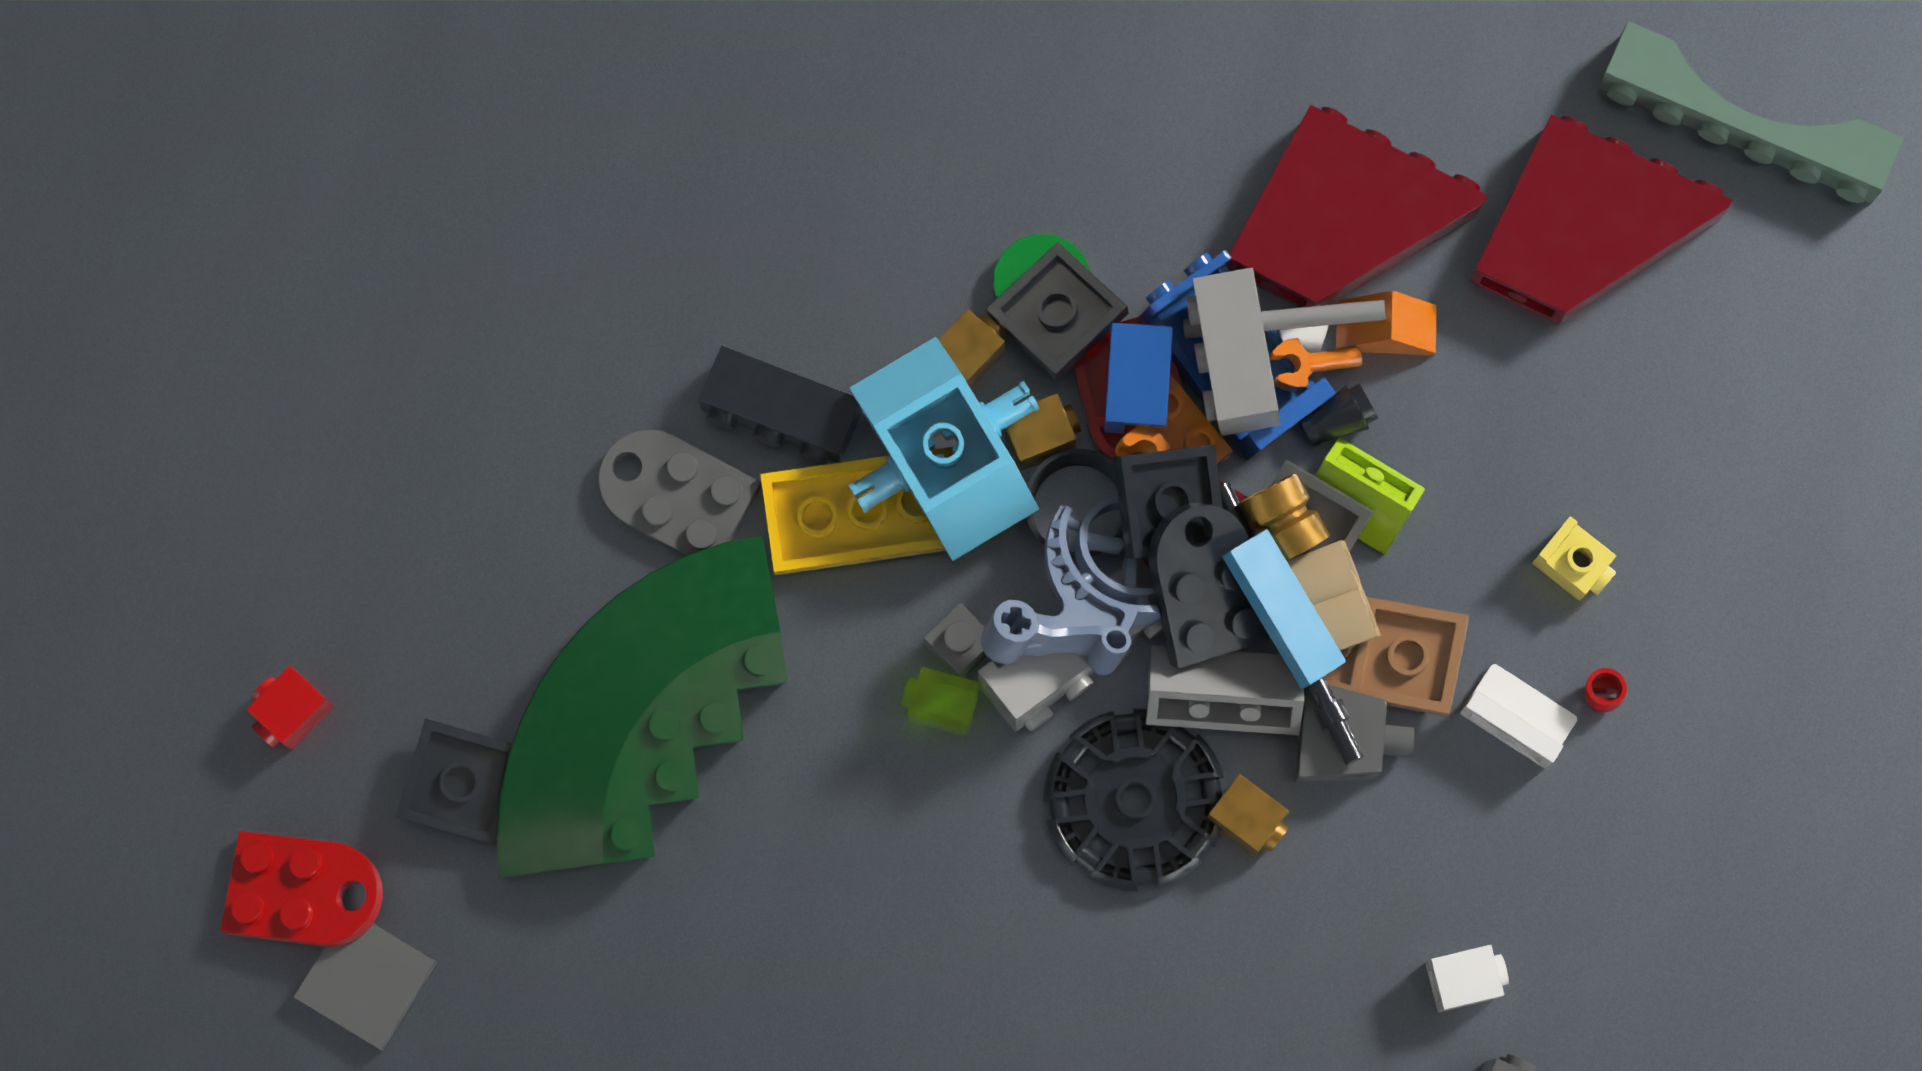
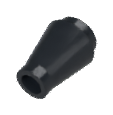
(1340, 416)

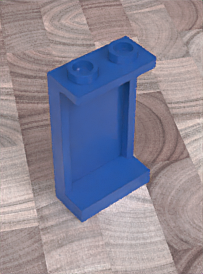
(1169, 308)

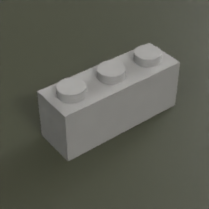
(1233, 352)
(1225, 693)

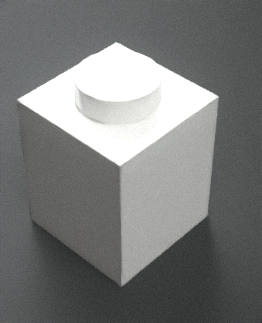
(1467, 977)

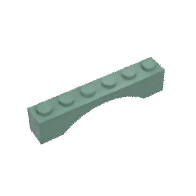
(1655, 75)

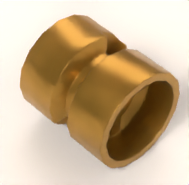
(1285, 516)

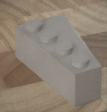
(1034, 683)

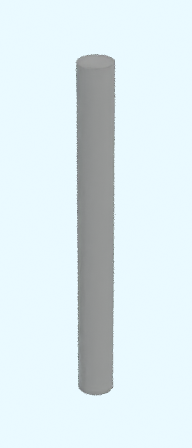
(1310, 316)

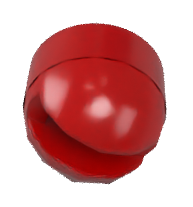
(1605, 682)

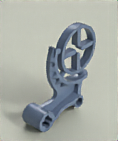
(1090, 619)

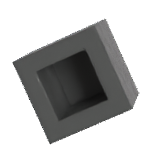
(957, 642)

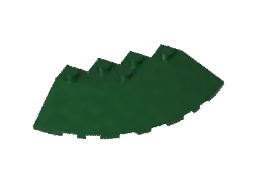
(630, 705)

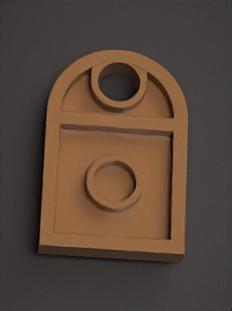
(1411, 662)

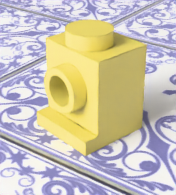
(1558, 562)

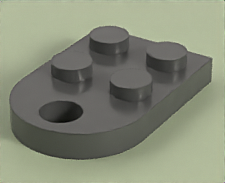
(681, 493)

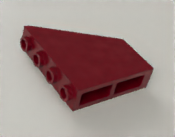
(1346, 211)
(1589, 221)

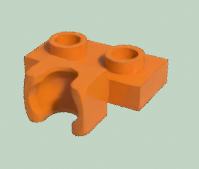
(1184, 429)

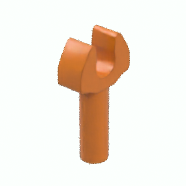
(1307, 363)

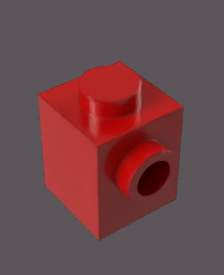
(287, 708)

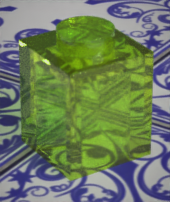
(941, 701)

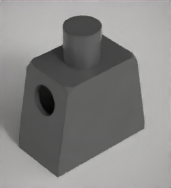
(1317, 752)

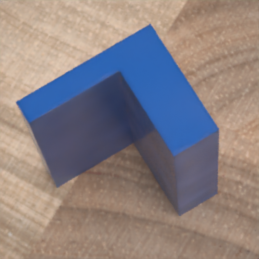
(1137, 376)

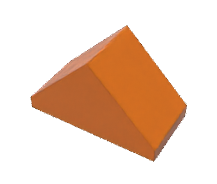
(1407, 327)

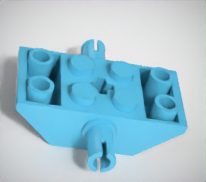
(963, 495)

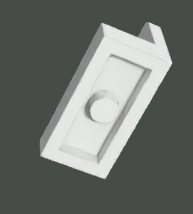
(1519, 716)

